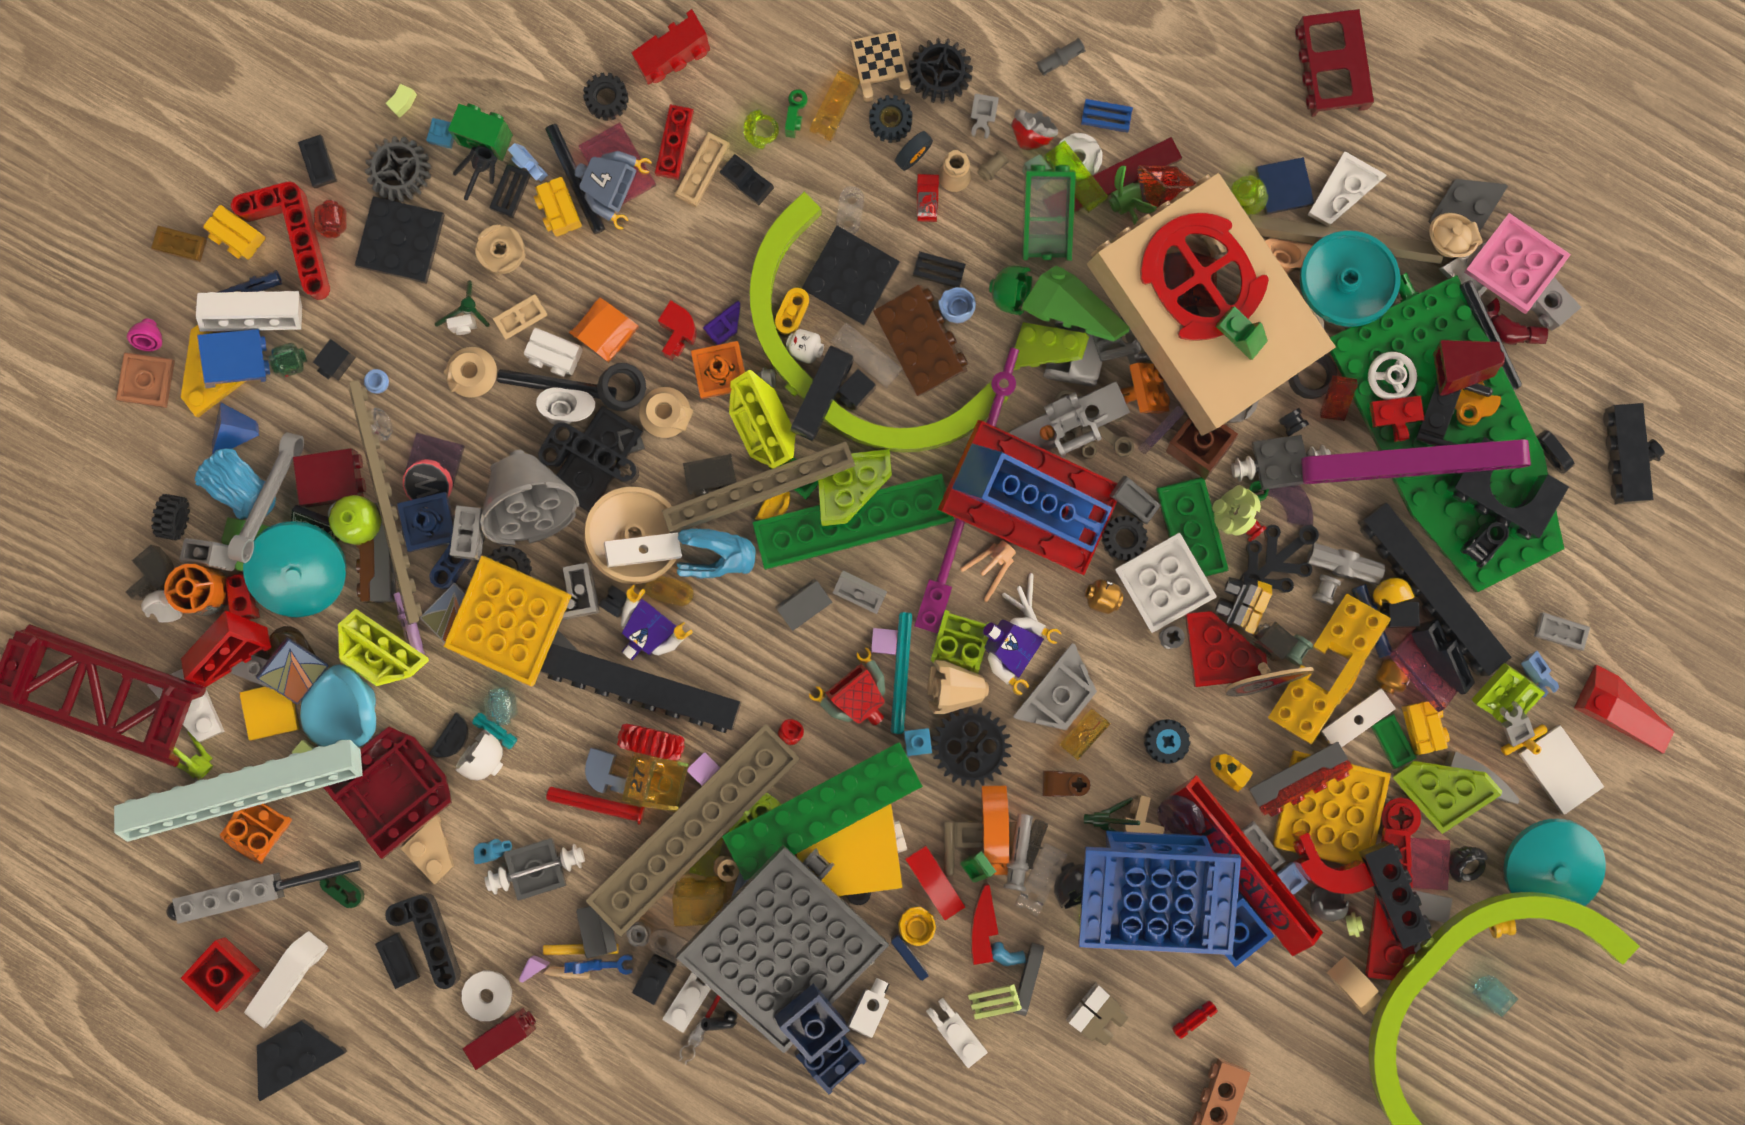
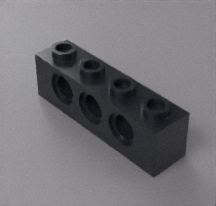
(1418, 926)

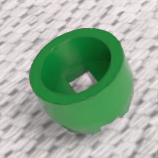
(1255, 487)

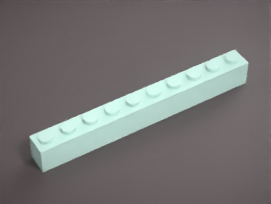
(237, 790)

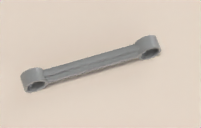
(242, 545)

